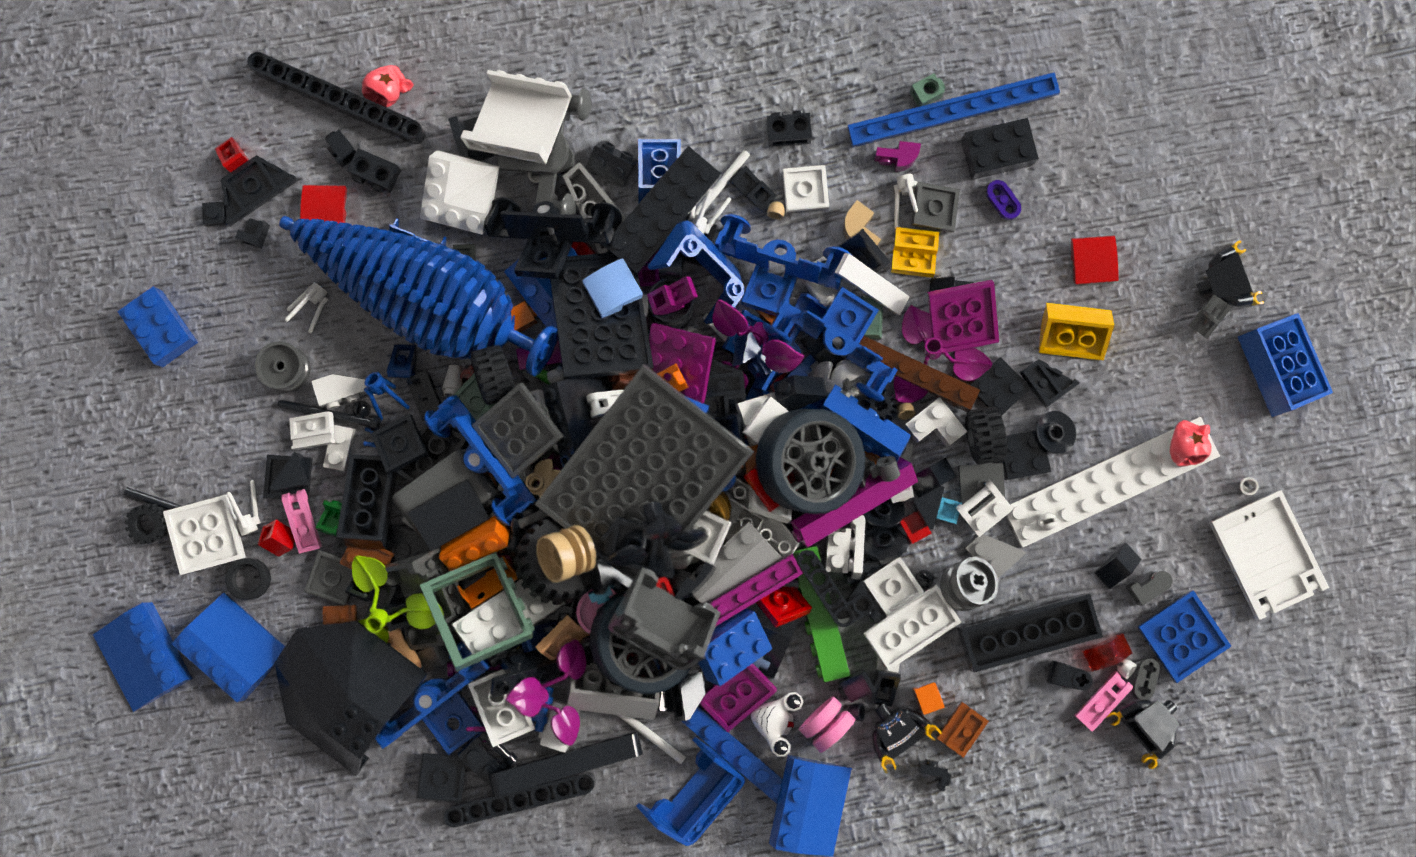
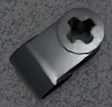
(1065, 676)

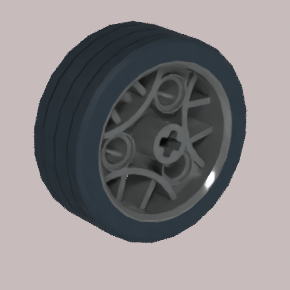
(810, 461)
(616, 667)

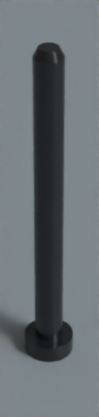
(373, 423)

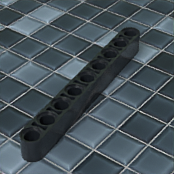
(327, 94)

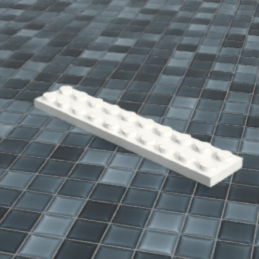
(1099, 487)

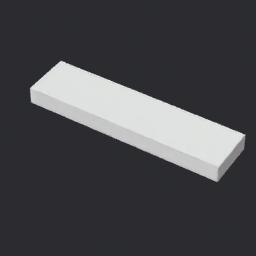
(872, 284)

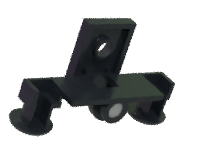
(549, 233)

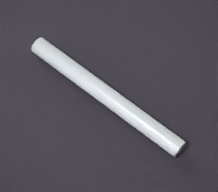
(725, 179)
(654, 738)

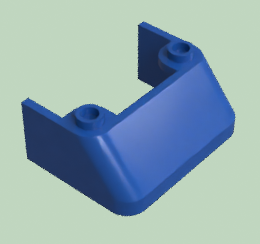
(693, 243)
(699, 800)

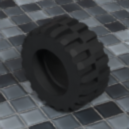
(532, 574)

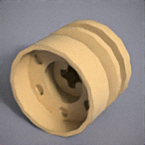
(566, 553)

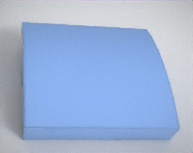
(612, 288)

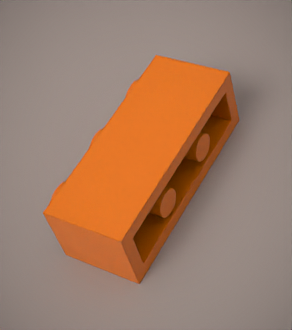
(475, 544)

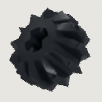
(885, 413)

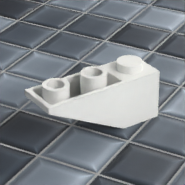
(338, 389)

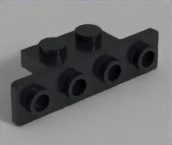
(524, 666)

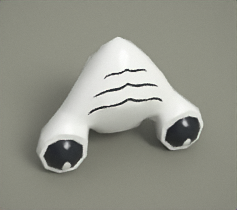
(774, 720)

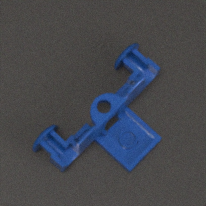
(766, 289)
(847, 319)

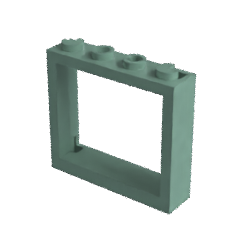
(459, 574)

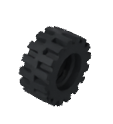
(136, 529)

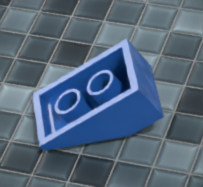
(654, 159)

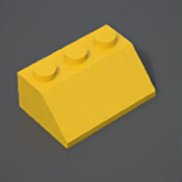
(1075, 331)

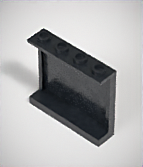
(571, 411)

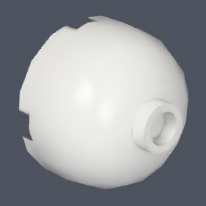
(847, 375)

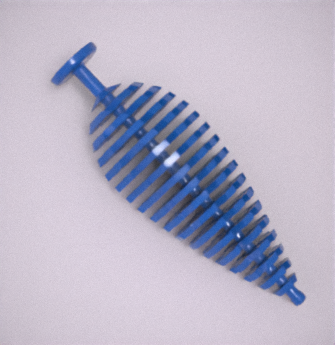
(419, 289)

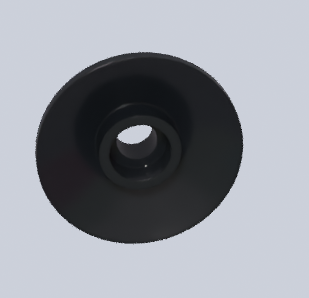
(1063, 430)
(891, 516)

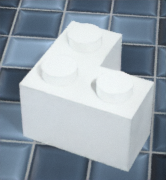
(935, 418)

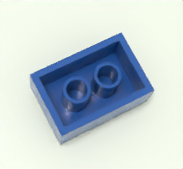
(157, 327)
(734, 647)

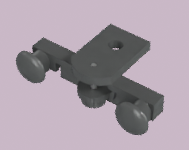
(559, 161)

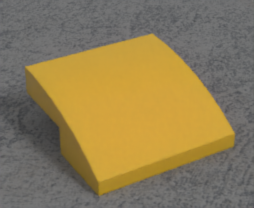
(915, 252)

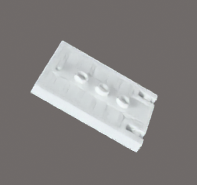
(1268, 554)

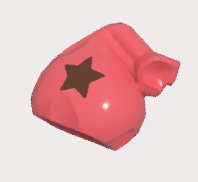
(385, 85)
(1190, 444)

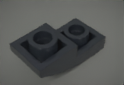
(689, 587)

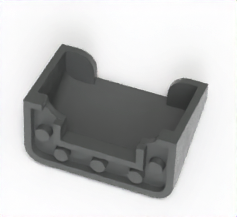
(441, 478)
(415, 571)
(663, 623)

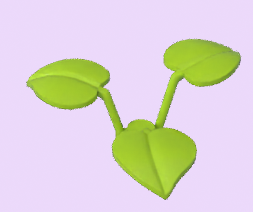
(371, 573)

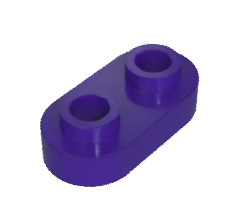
(1004, 200)

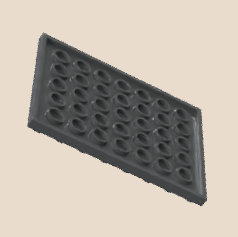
(644, 452)

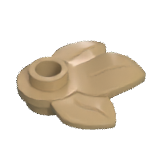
(543, 473)

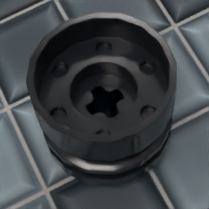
(676, 319)

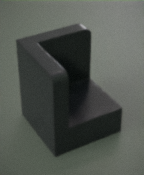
(254, 233)

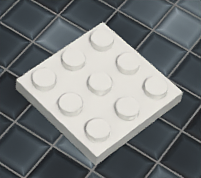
(204, 534)

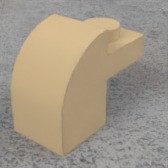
(858, 218)

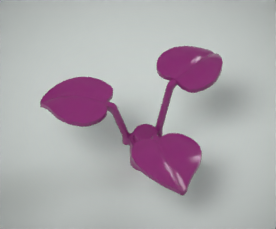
(916, 328)
(779, 355)
(531, 696)

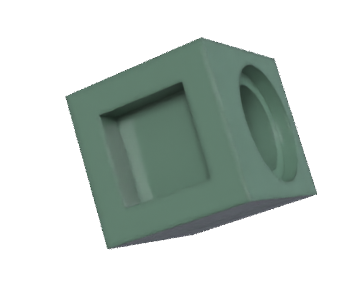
(921, 97)

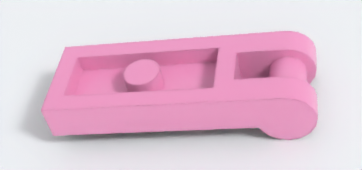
(301, 521)
(1103, 701)

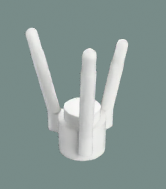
(906, 186)
(699, 221)
(314, 294)
(246, 523)

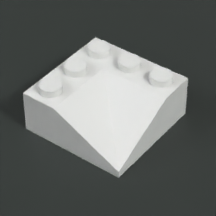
(458, 191)

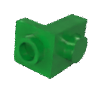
(330, 518)

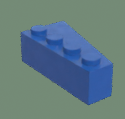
(877, 436)

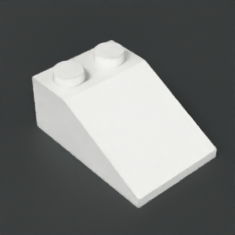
(498, 716)

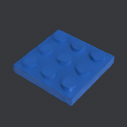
(1184, 636)

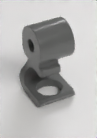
(885, 468)

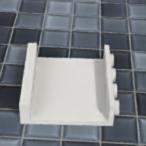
(519, 117)

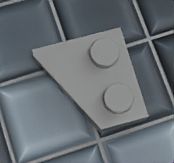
(996, 553)

